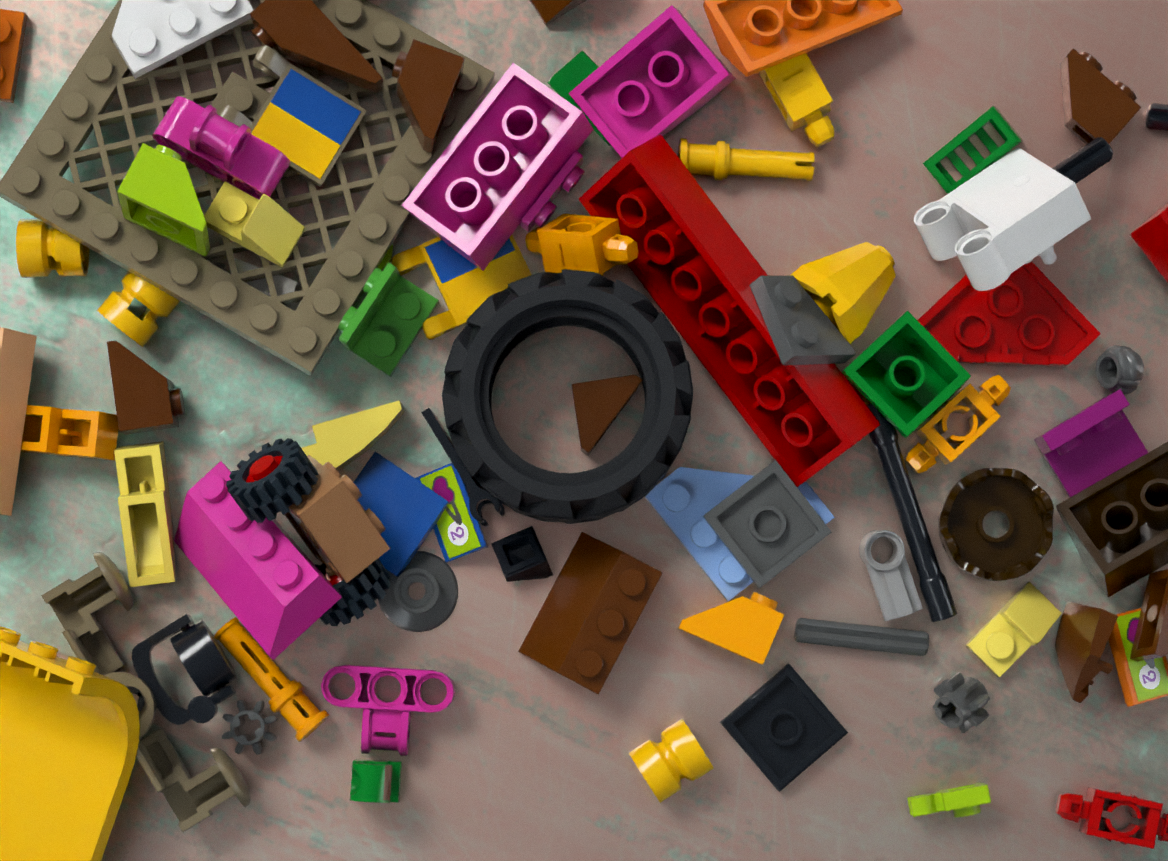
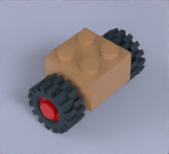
(325, 516)

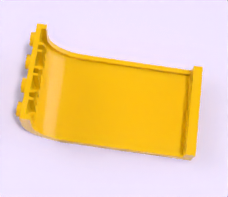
(62, 753)

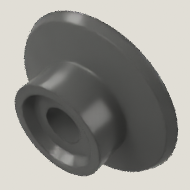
(437, 602)

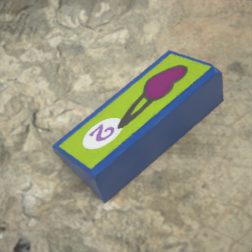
(456, 528)

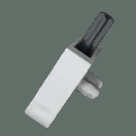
(1010, 213)

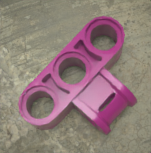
(221, 147)
(384, 715)

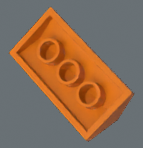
(774, 31)

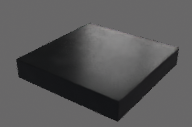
(783, 727)

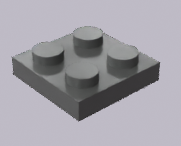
(767, 524)

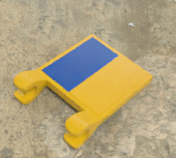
(460, 281)

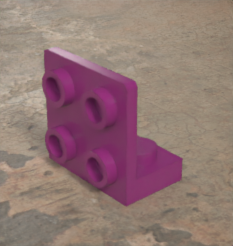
(1091, 444)

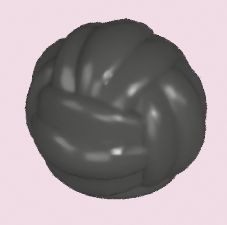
(1120, 369)

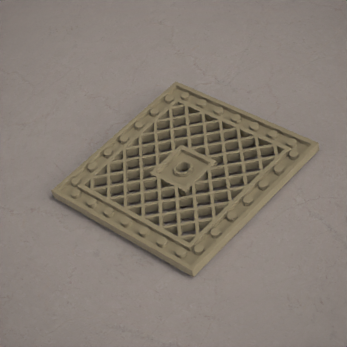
(296, 336)

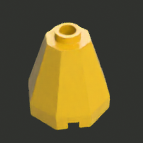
(849, 285)

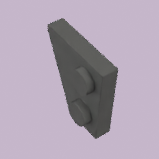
(798, 324)

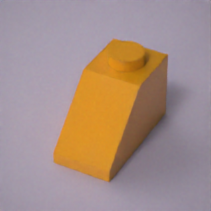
(738, 626)

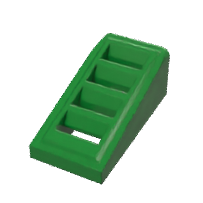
(1001, 125)

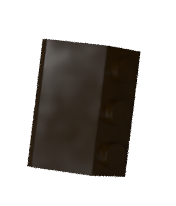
(1122, 522)

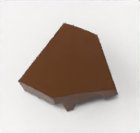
(1080, 645)

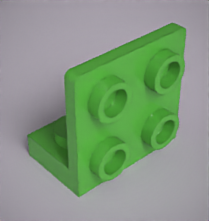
(386, 319)

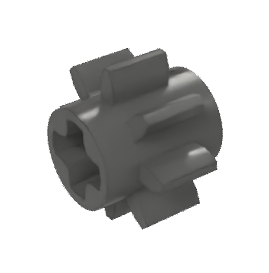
(961, 702)
(239, 720)

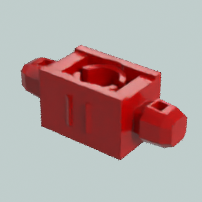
(1090, 811)

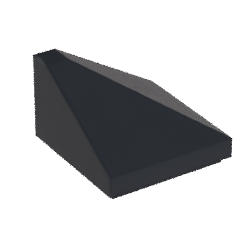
(522, 556)

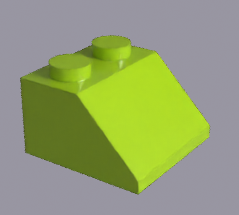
(163, 199)

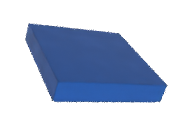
(402, 505)

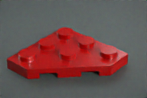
(1012, 324)

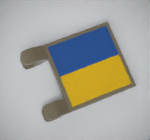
(300, 117)

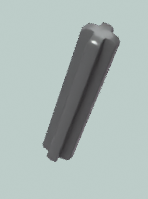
(861, 636)

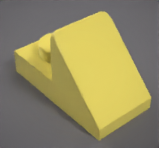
(254, 223)
(1014, 629)

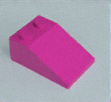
(652, 83)

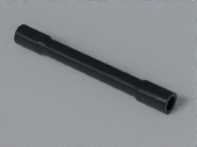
(932, 580)

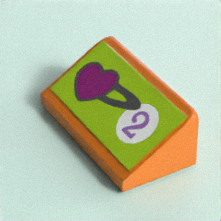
(1141, 679)

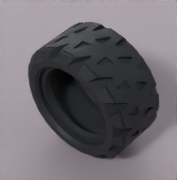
(557, 301)

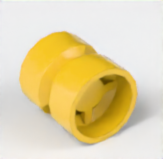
(47, 249)
(142, 327)
(671, 760)

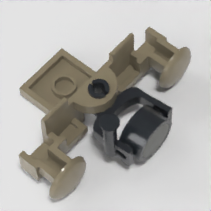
(203, 659)

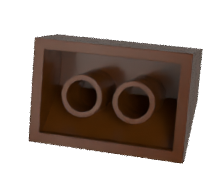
(590, 612)

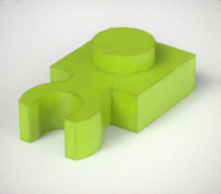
(962, 800)

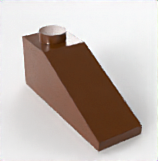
(311, 39)

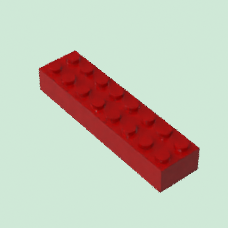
(702, 284)

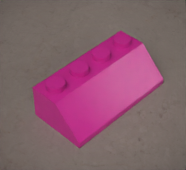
(498, 166)
(252, 565)

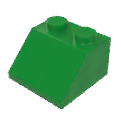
(906, 374)

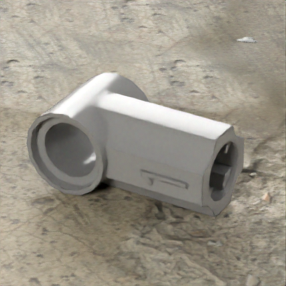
(891, 579)

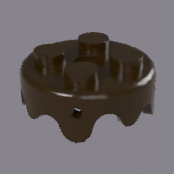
(1028, 519)

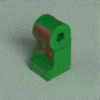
(375, 781)

